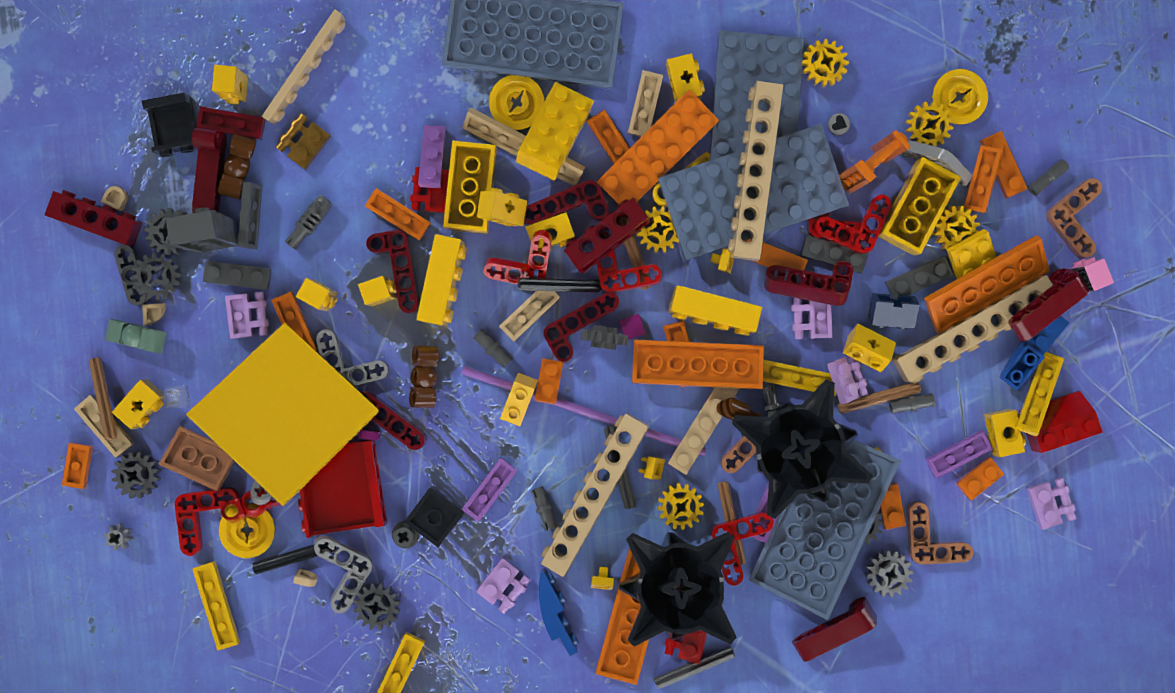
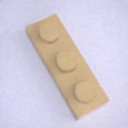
(645, 103)
(528, 313)
(89, 412)

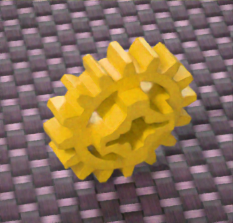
(827, 72)
(923, 118)
(958, 219)
(661, 239)
(686, 498)

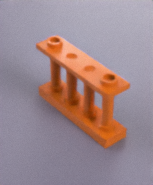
(884, 150)

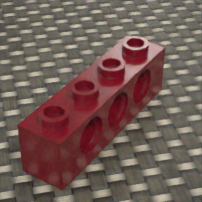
(61, 207)
(619, 234)

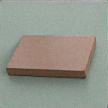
(197, 459)

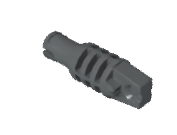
(309, 221)

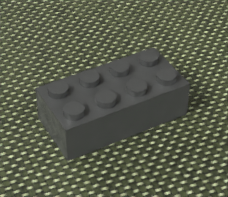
(202, 230)

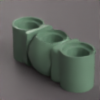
(136, 336)

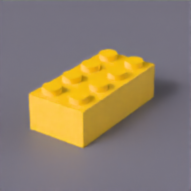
(554, 131)
(469, 173)
(919, 206)
(441, 280)
(714, 309)

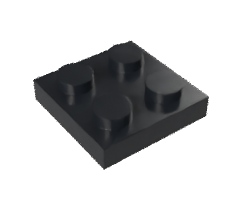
(434, 517)

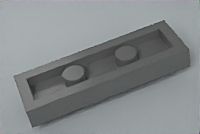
(249, 215)
(831, 253)
(237, 275)
(919, 278)

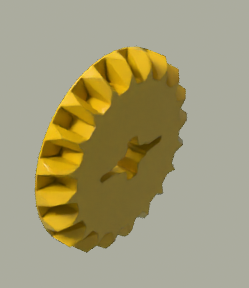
(512, 88)
(973, 102)
(239, 542)

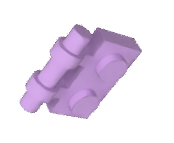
(240, 317)
(819, 319)
(841, 375)
(1045, 505)
(497, 582)

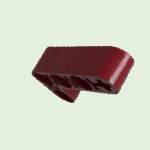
(209, 168)
(562, 207)
(399, 272)
(829, 290)
(1064, 293)
(583, 321)
(393, 416)
(836, 631)

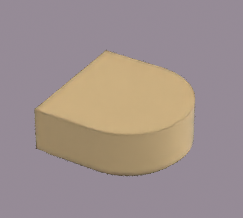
(115, 197)
(305, 578)

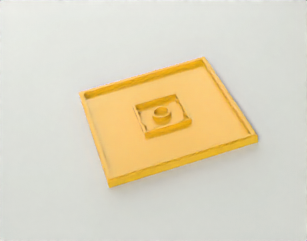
(283, 414)

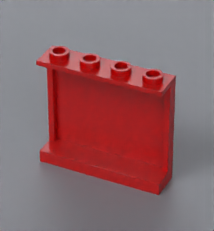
(344, 492)

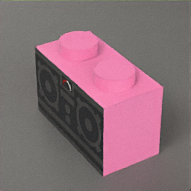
(1093, 272)

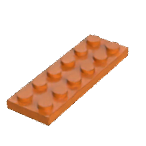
(658, 149)
(987, 284)
(698, 364)
(618, 656)

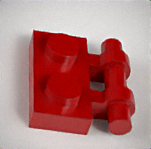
(435, 197)
(690, 647)

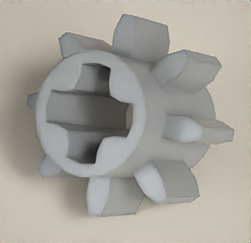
(112, 540)

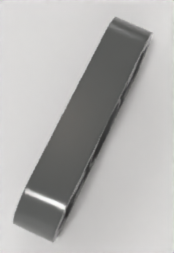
(132, 258)

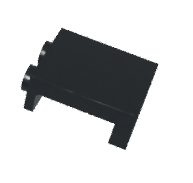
(171, 123)

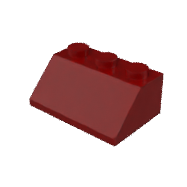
(1065, 422)

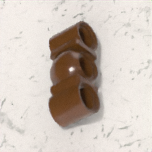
(236, 166)
(423, 376)

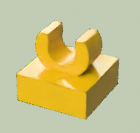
(724, 261)
(653, 468)
(601, 581)

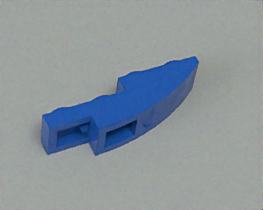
(1030, 354)
(551, 605)

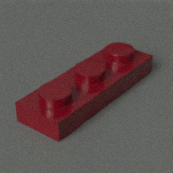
(231, 122)

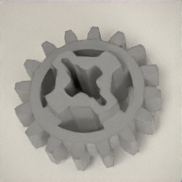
(886, 582)

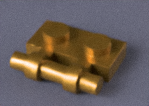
(307, 146)

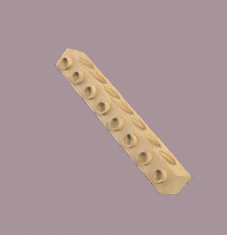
(771, 95)
(906, 362)
(552, 557)

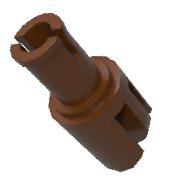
(732, 407)

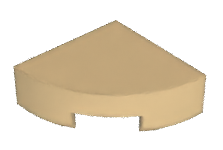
(152, 313)

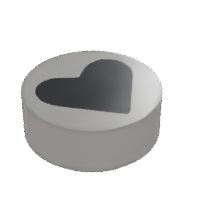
(838, 124)

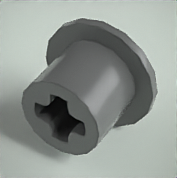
(404, 535)

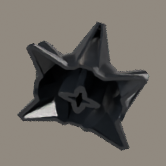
(779, 445)
(692, 605)

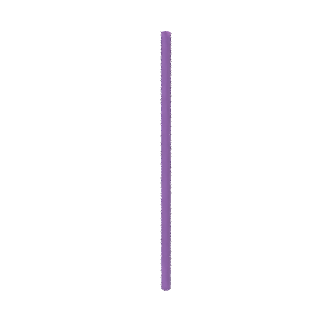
(572, 407)

